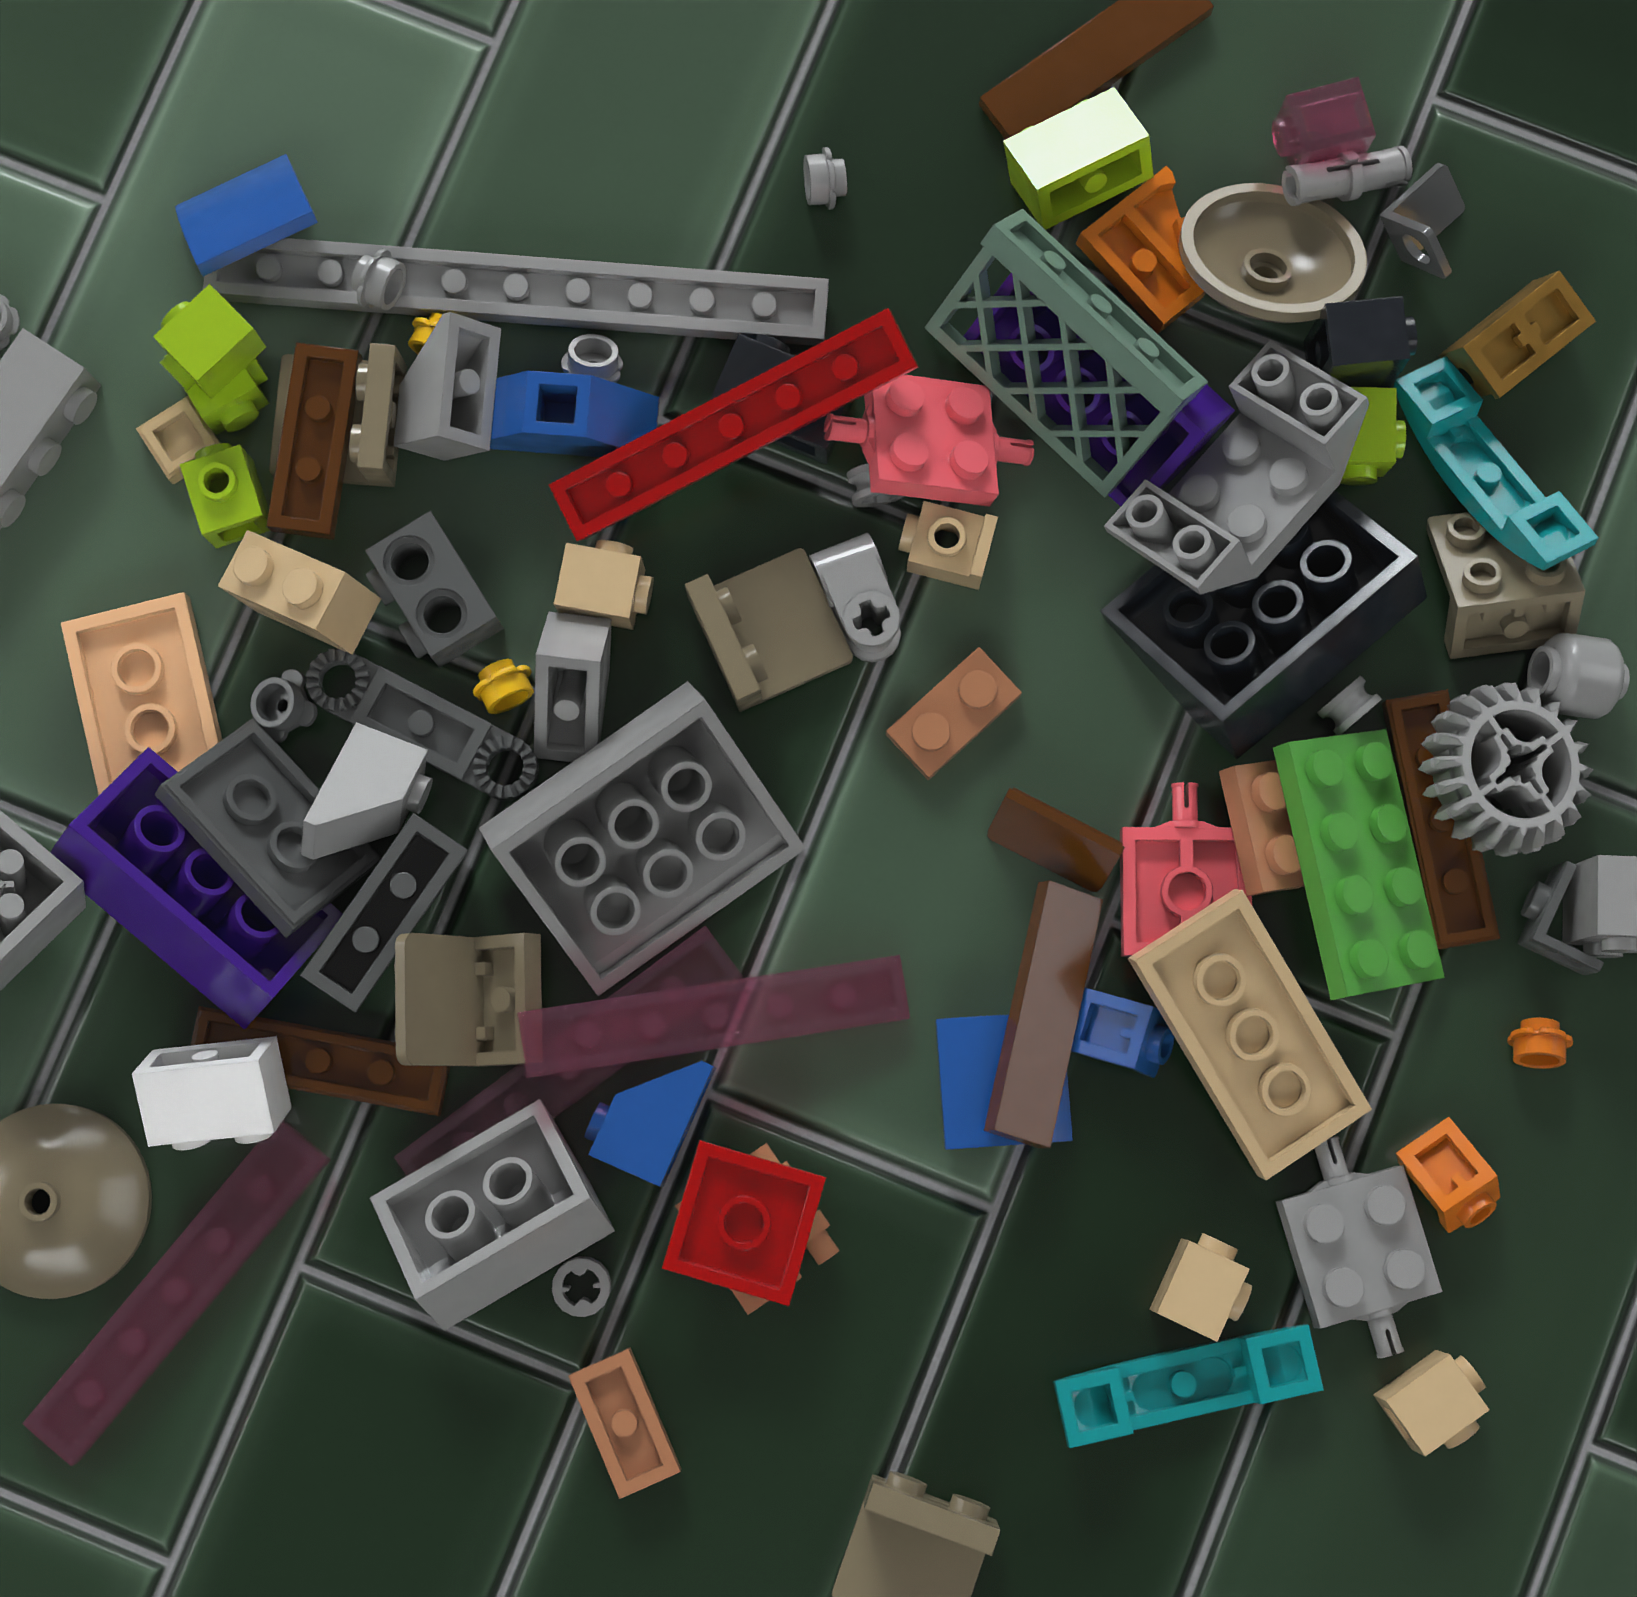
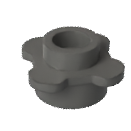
(269, 699)

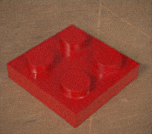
(744, 1223)

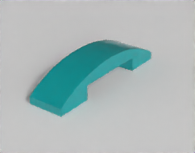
(1481, 471)
(1187, 1383)

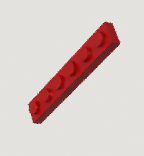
(734, 425)

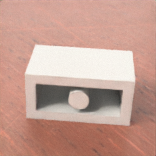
(212, 1093)

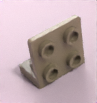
(371, 449)
(1497, 596)
(769, 628)

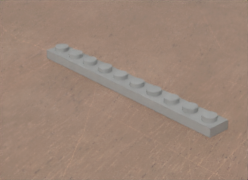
(538, 291)

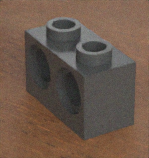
(441, 585)

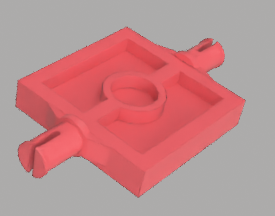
(931, 440)
(1173, 871)

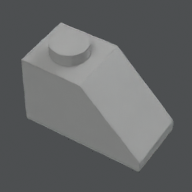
(450, 391)
(570, 685)
(366, 793)

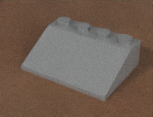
(642, 838)

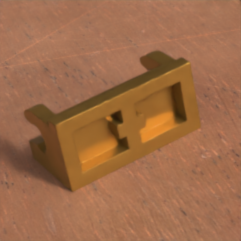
(1520, 335)

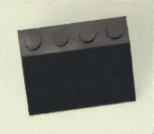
(1271, 642)

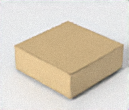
(176, 437)

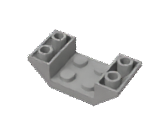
(1255, 478)

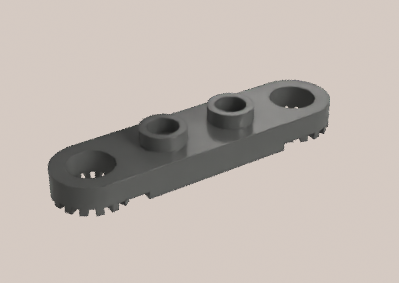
(454, 737)

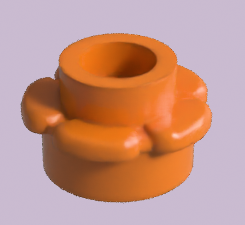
(1539, 1043)

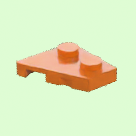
(1140, 252)

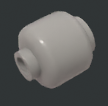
(1580, 674)

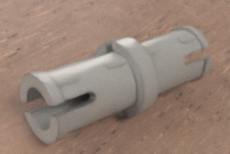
(1347, 175)

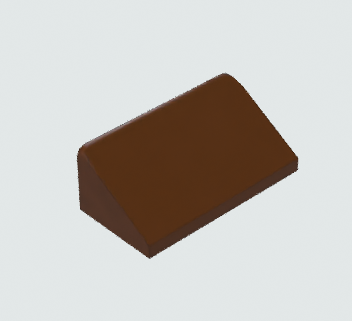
(1054, 840)

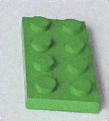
(1358, 863)

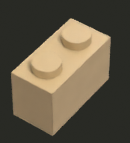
(300, 592)

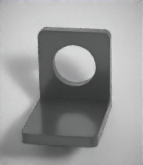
(1421, 216)
(1540, 909)

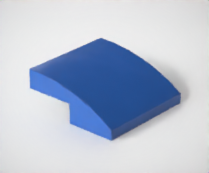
(244, 215)
(967, 1071)

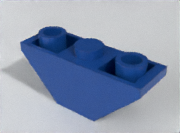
(568, 414)

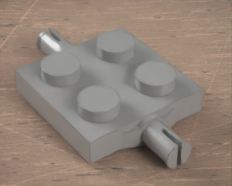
(1358, 1247)

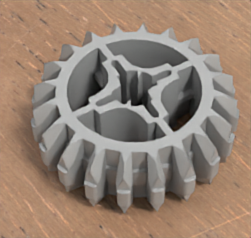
(1475, 751)

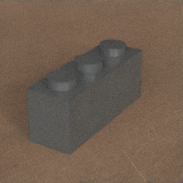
(385, 907)

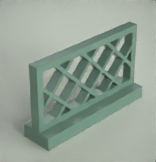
(1083, 309)

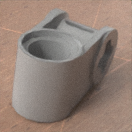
(859, 590)

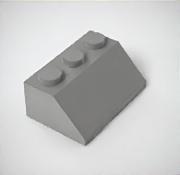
(490, 1215)

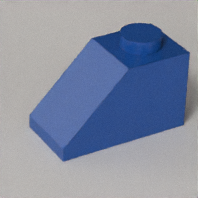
(649, 1123)

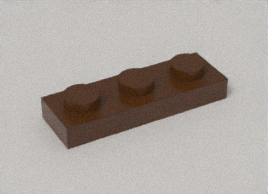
(314, 441)

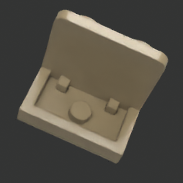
(463, 997)
(914, 1543)

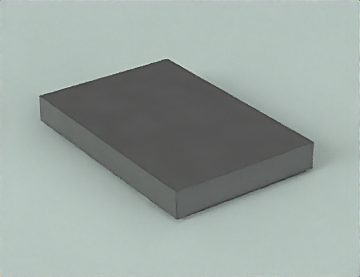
(248, 814)

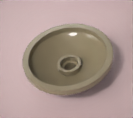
(1271, 256)
(96, 1200)

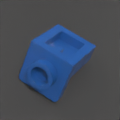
(1122, 1033)

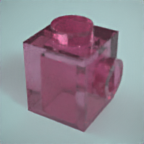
(1323, 123)

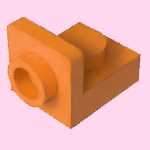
(1451, 1176)

